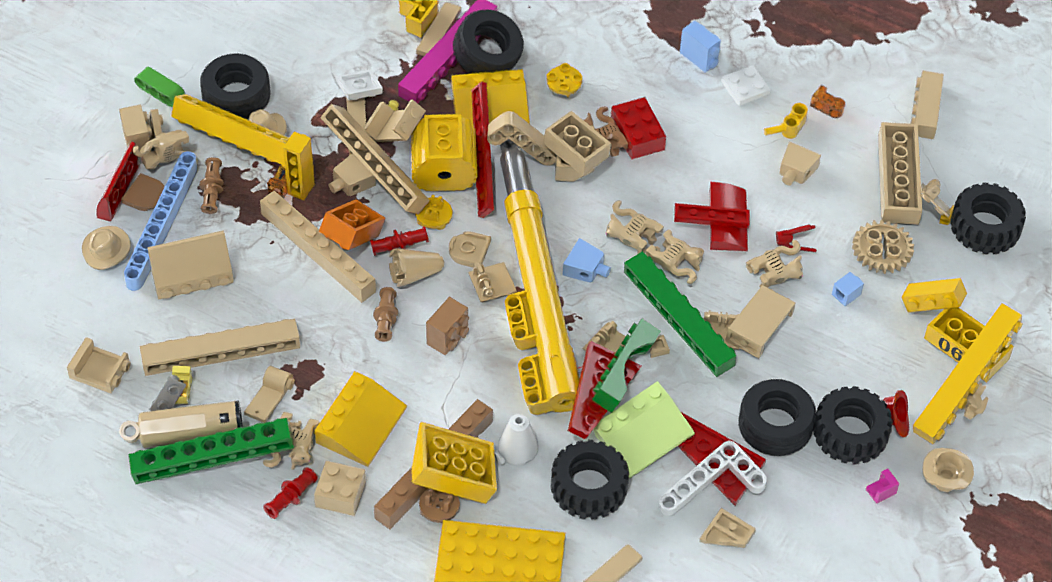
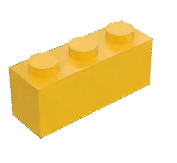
(934, 295)

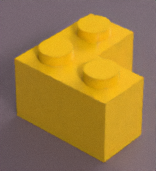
(418, 15)

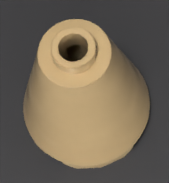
(413, 265)

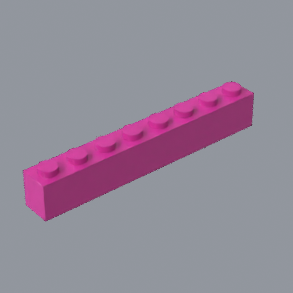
(436, 61)

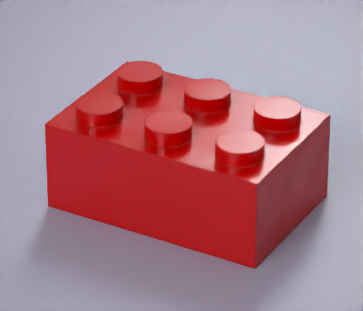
(639, 127)

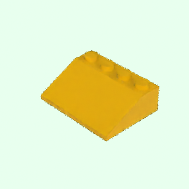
(504, 90)
(359, 419)
(454, 463)

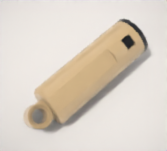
(183, 423)

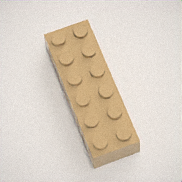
(899, 173)

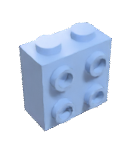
(700, 46)

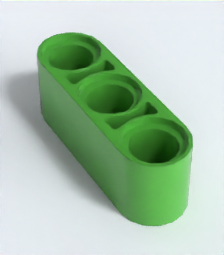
(158, 86)

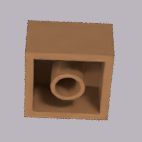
(447, 326)

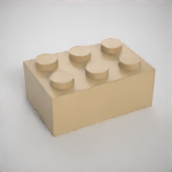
(577, 143)

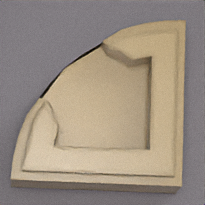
(660, 347)

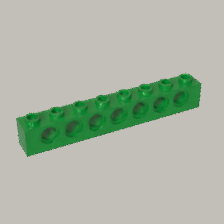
(202, 458)

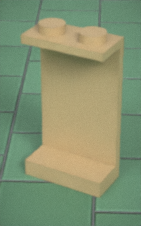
(392, 125)
(759, 321)

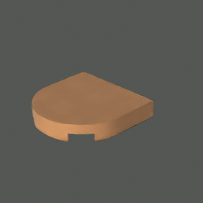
(143, 193)

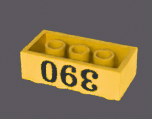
(955, 332)

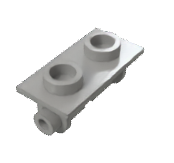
(168, 394)

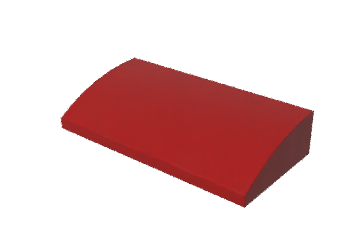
(118, 185)
(727, 237)

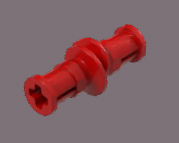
(399, 240)
(290, 492)

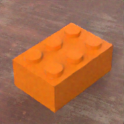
(352, 224)

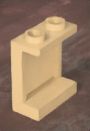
(98, 366)

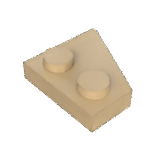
(155, 121)
(728, 531)

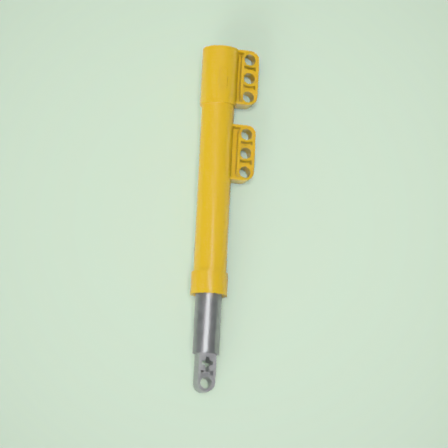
(538, 307)

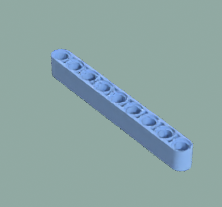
(161, 219)

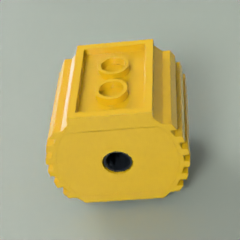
(444, 153)

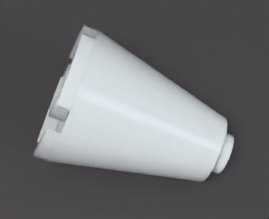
(518, 441)

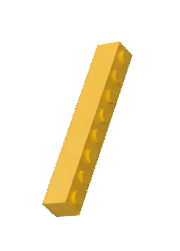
(230, 128)
(967, 374)

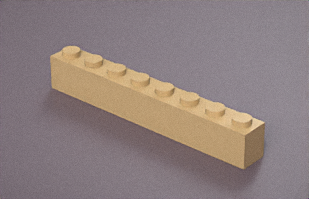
(375, 159)
(318, 247)
(220, 346)

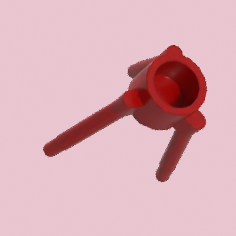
(785, 237)

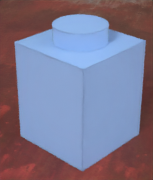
(847, 288)

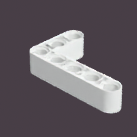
(709, 474)

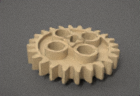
(896, 244)

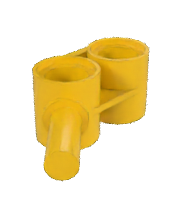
(792, 123)

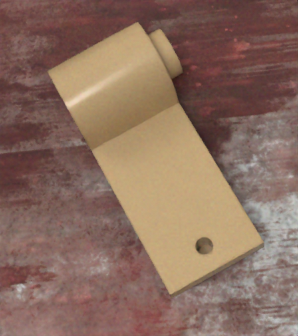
(275, 385)

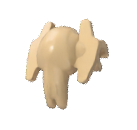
(975, 404)

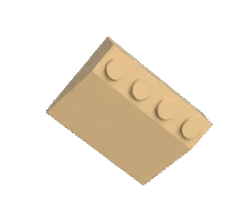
(190, 265)

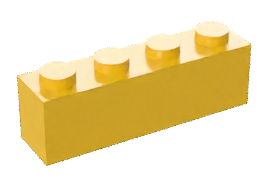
(299, 165)

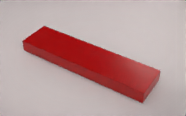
(711, 215)

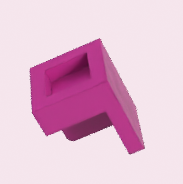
(884, 487)

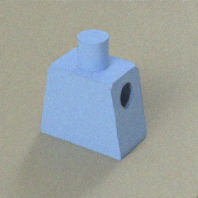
(585, 262)

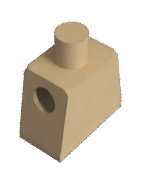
(798, 164)
(351, 177)

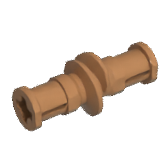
(211, 185)
(385, 314)

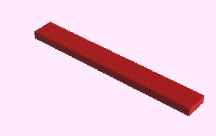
(483, 151)

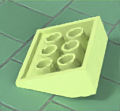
(644, 428)

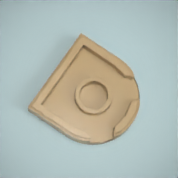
(469, 248)

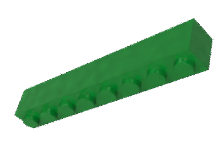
(680, 314)

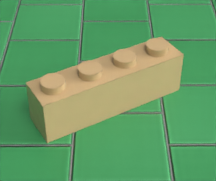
(928, 103)

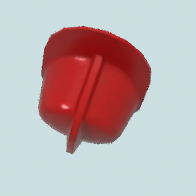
(899, 409)

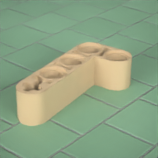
(520, 132)

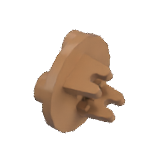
(447, 507)

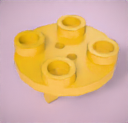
(564, 79)
(428, 216)

